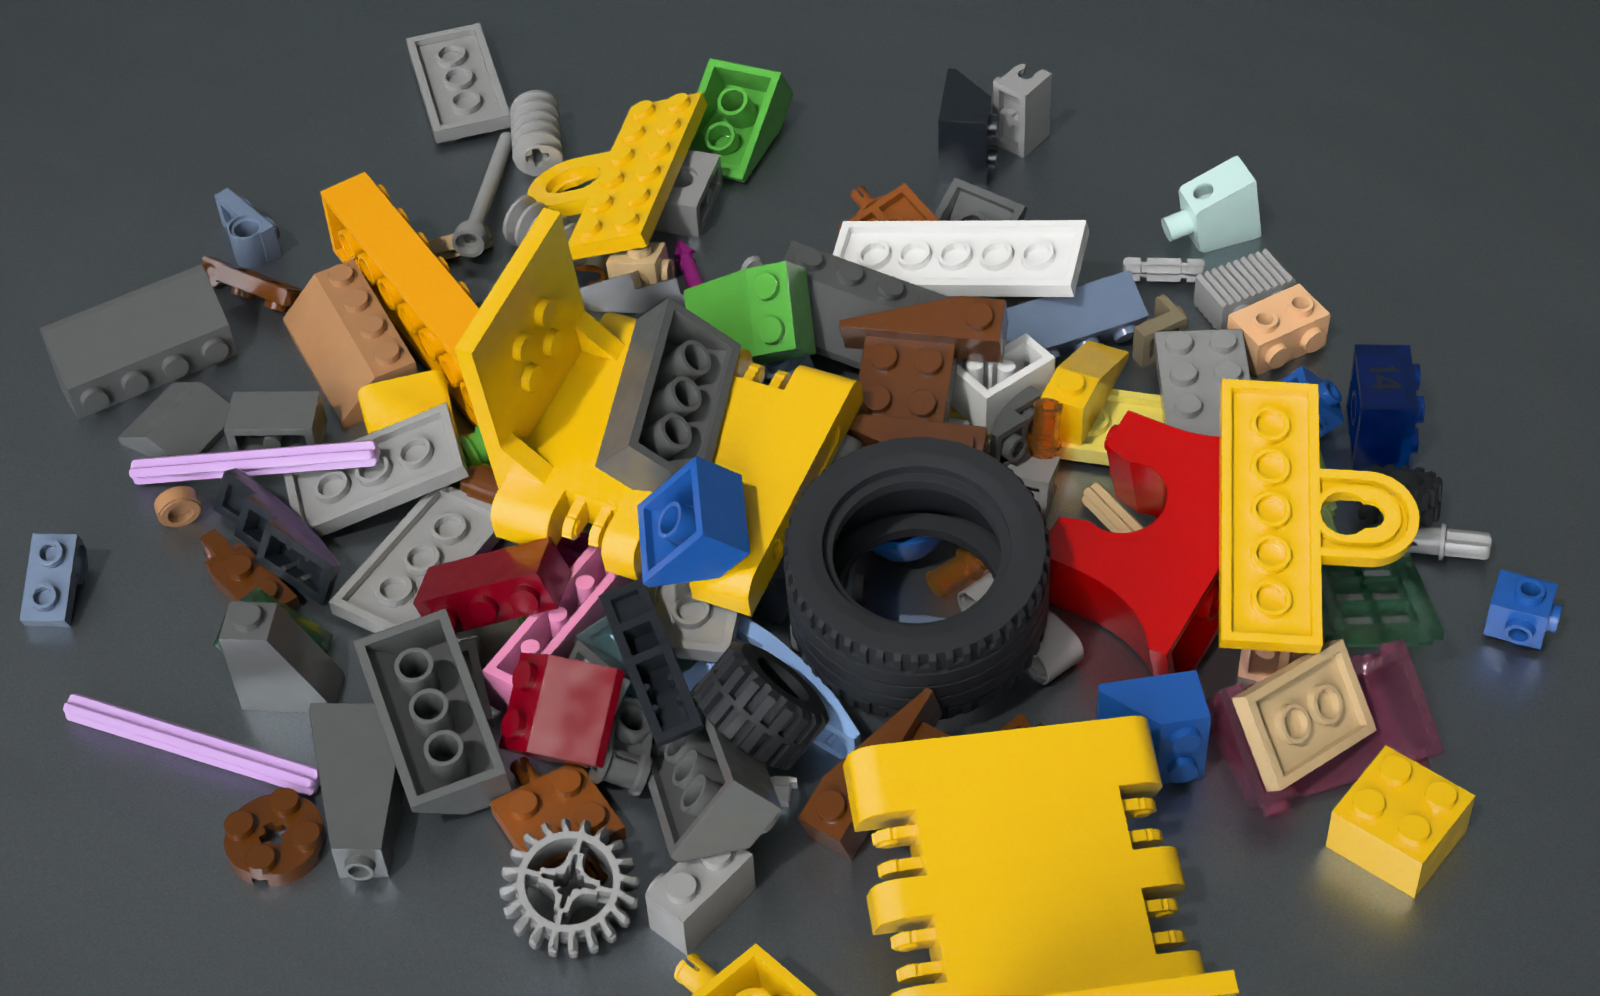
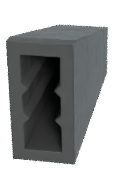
(357, 787)

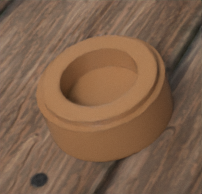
(178, 506)

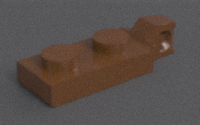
(250, 283)
(237, 573)

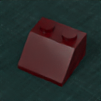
(561, 710)

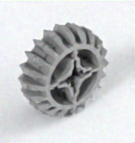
(588, 893)

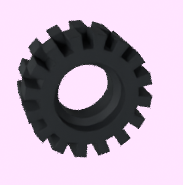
(1423, 487)

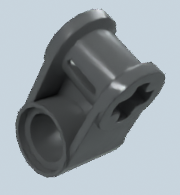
(628, 749)

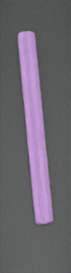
(256, 462)
(192, 744)

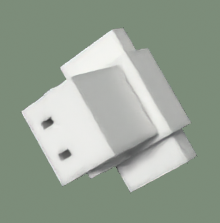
(783, 786)

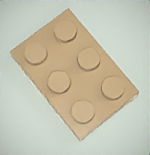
(1304, 715)

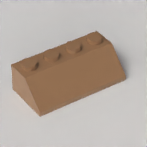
(346, 338)

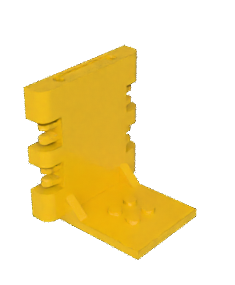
(544, 394)
(1027, 863)

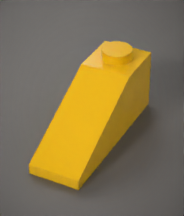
(1083, 387)

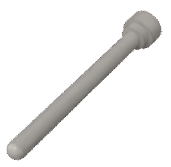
(471, 235)

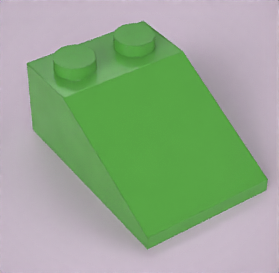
(741, 115)
(760, 309)

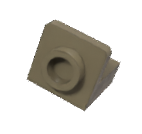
(1166, 318)

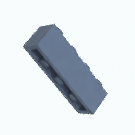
(1096, 313)

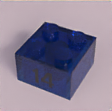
(1383, 406)

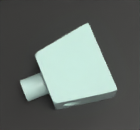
(1217, 208)

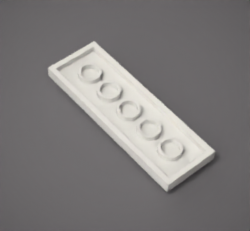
(972, 256)

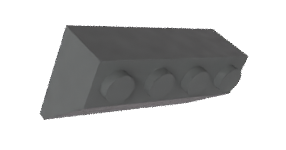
(848, 290)
(138, 341)
(667, 397)
(432, 716)
(709, 794)

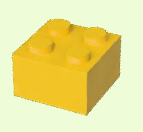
(1399, 821)

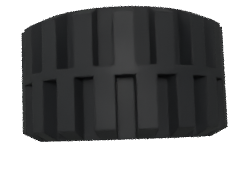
(761, 705)

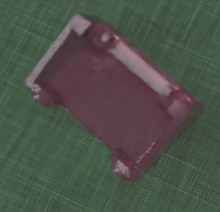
(1396, 709)

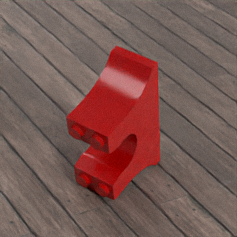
(1157, 582)

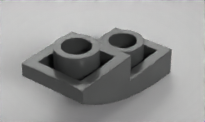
(1013, 427)

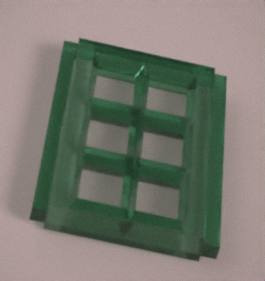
(1377, 605)

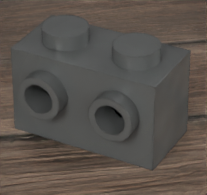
(275, 419)

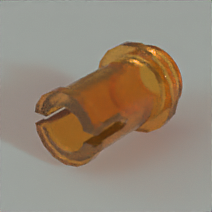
(1044, 439)
(955, 572)

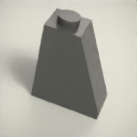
(275, 660)

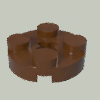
(271, 814)

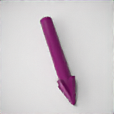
(686, 262)

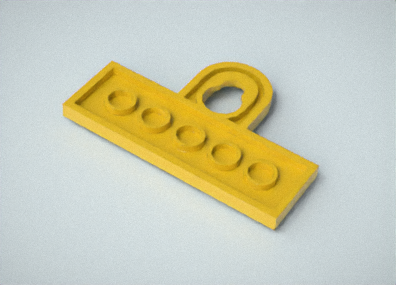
(630, 181)
(1273, 518)

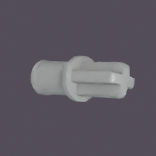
(1452, 543)

